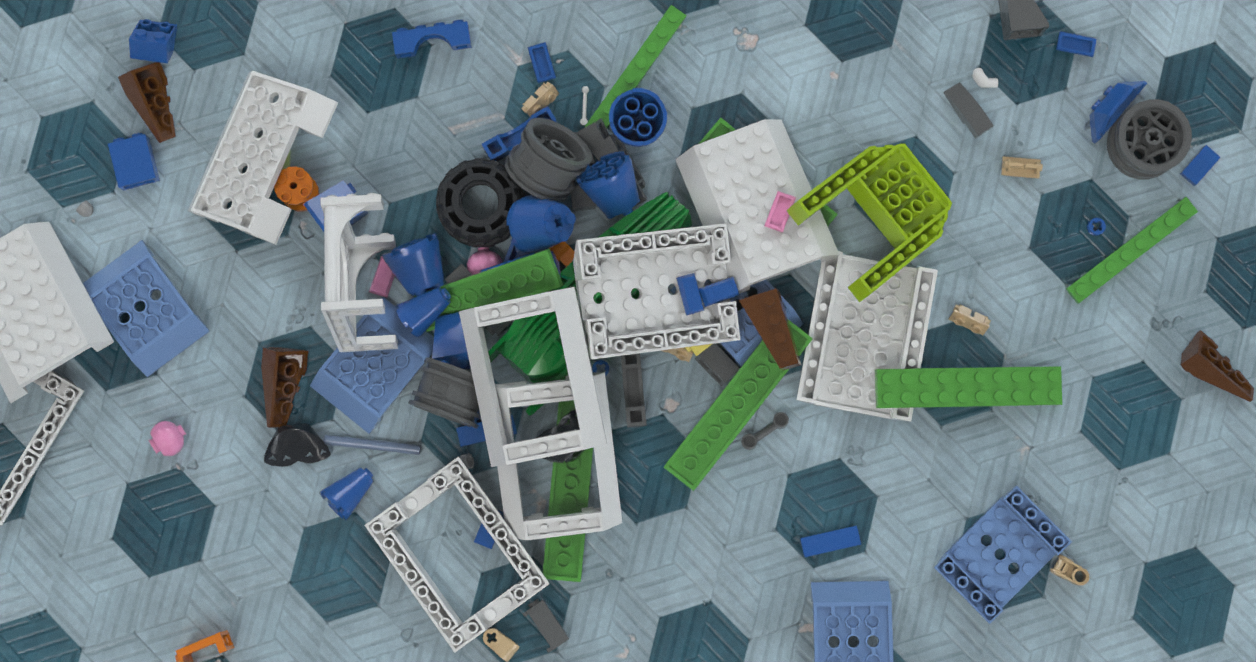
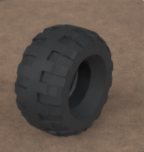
(451, 192)

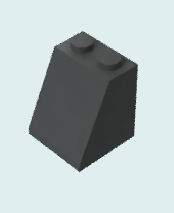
(1021, 19)

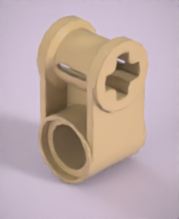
(1066, 570)
(503, 646)

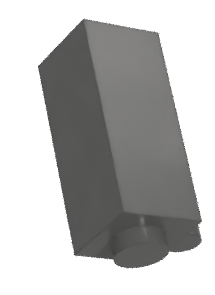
(547, 624)

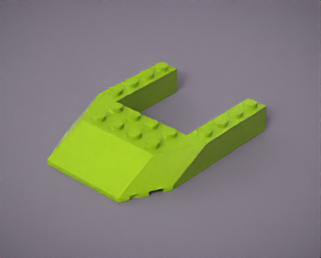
(895, 196)

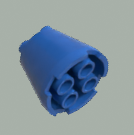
(636, 106)
(611, 184)
(539, 223)
(417, 264)

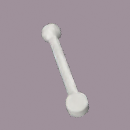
(585, 90)

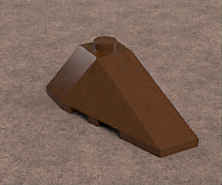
(148, 94)
(1207, 364)
(281, 376)

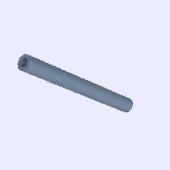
(372, 444)

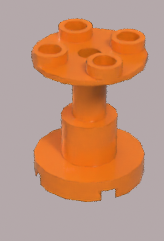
(295, 188)

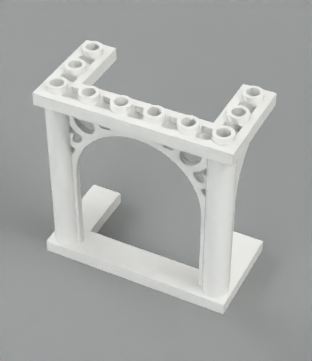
(342, 262)

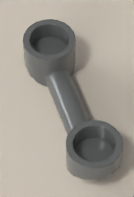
(750, 441)

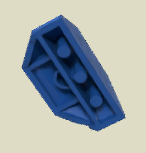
(1112, 106)

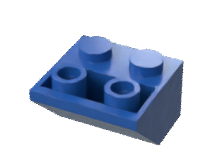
(152, 41)

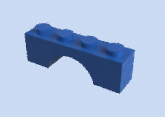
(408, 41)
(502, 144)

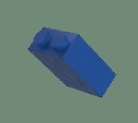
(133, 161)

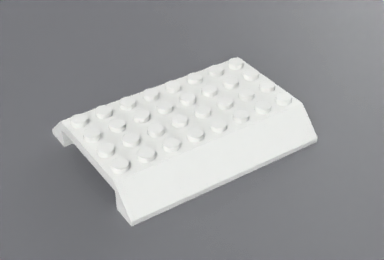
(736, 183)
(42, 308)
(864, 336)

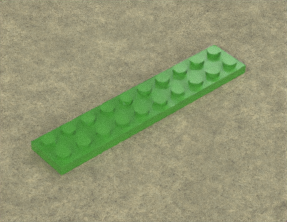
(968, 387)
(730, 413)
(567, 496)

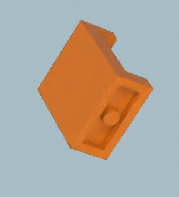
(221, 639)

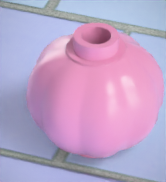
(482, 259)
(167, 438)

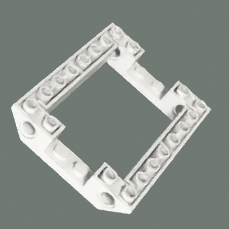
(579, 369)
(42, 439)
(590, 518)
(420, 583)

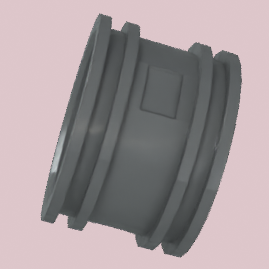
(1149, 139)
(548, 160)
(447, 393)

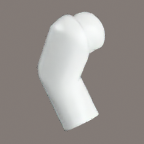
(982, 80)

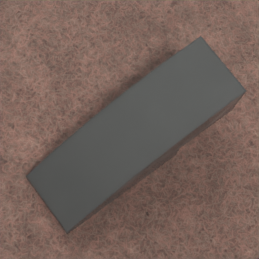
(968, 110)

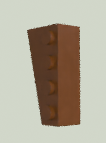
(772, 324)

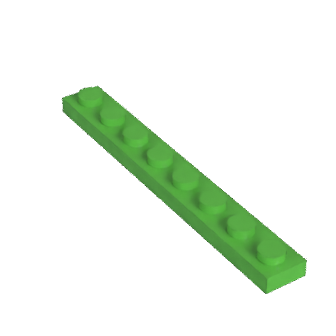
(641, 62)
(1131, 250)

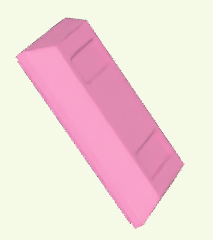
(778, 215)
(382, 280)

